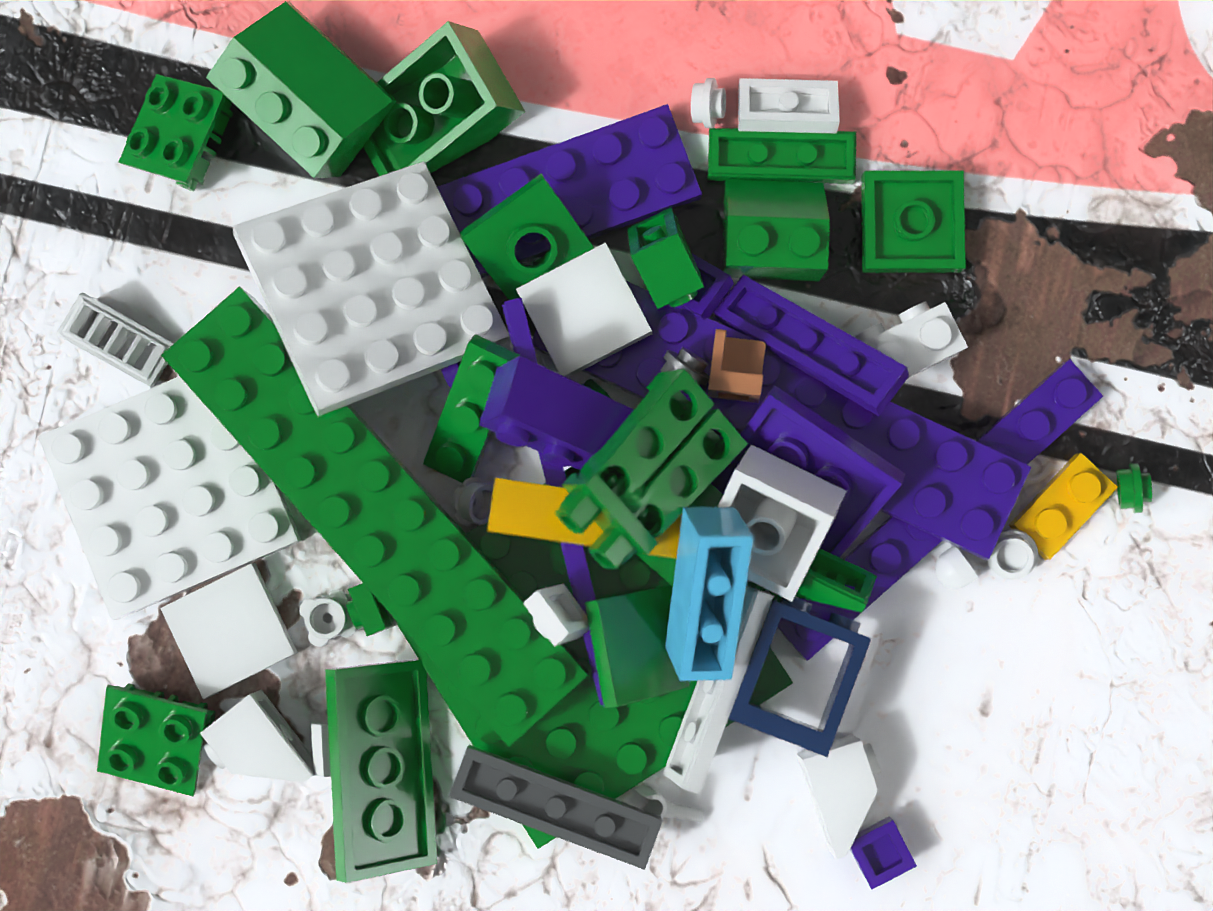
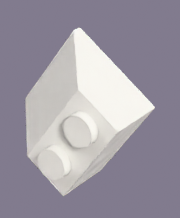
(786, 516)

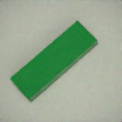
(781, 156)

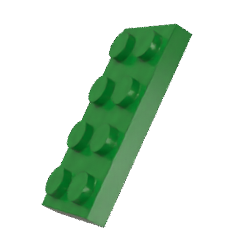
(380, 769)

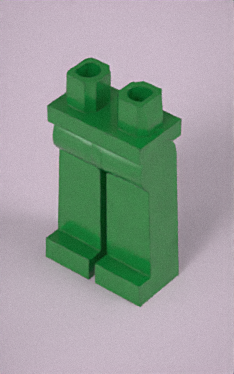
(650, 469)

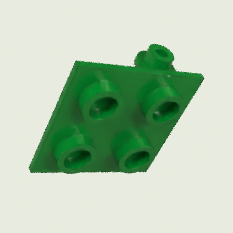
(175, 130)
(152, 738)

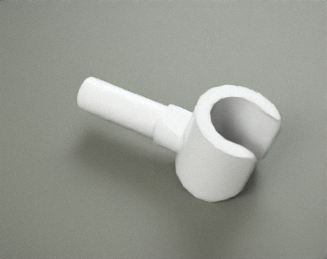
(661, 807)

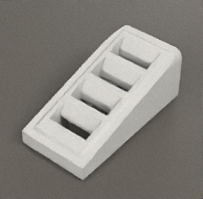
(79, 320)

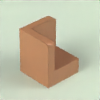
(736, 368)

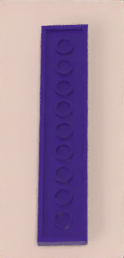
(950, 481)

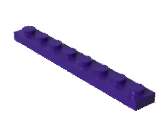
(899, 546)

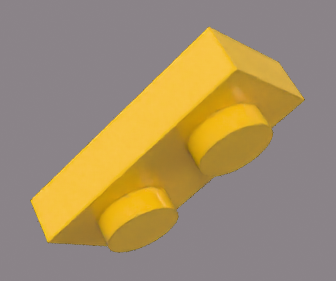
(1064, 505)

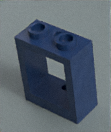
(782, 726)

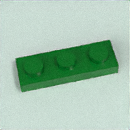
(458, 436)

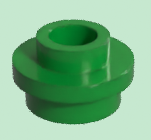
(1133, 488)

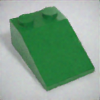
(446, 103)

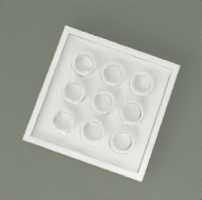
(369, 286)
(163, 497)

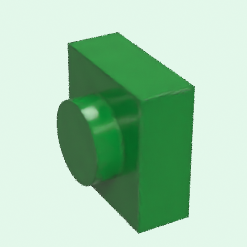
(367, 611)

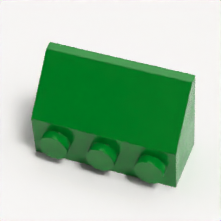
(301, 90)

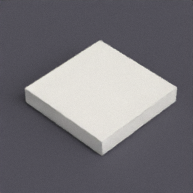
(584, 311)
(229, 630)

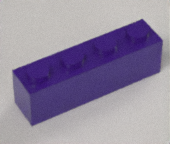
(550, 413)

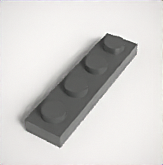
(556, 807)

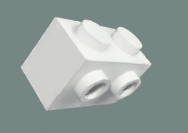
(920, 340)

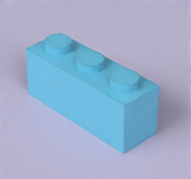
(708, 593)

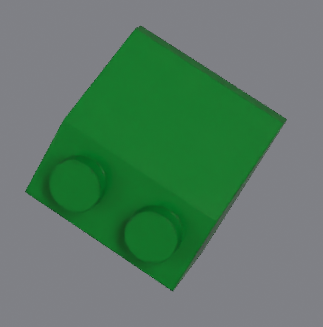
(775, 230)

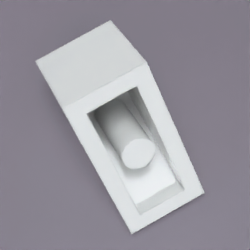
(257, 742)
(841, 789)

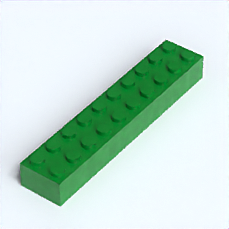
(377, 519)

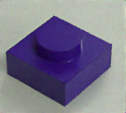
(715, 288)
(881, 853)

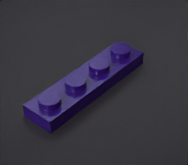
(812, 345)

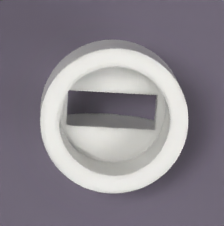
(953, 569)

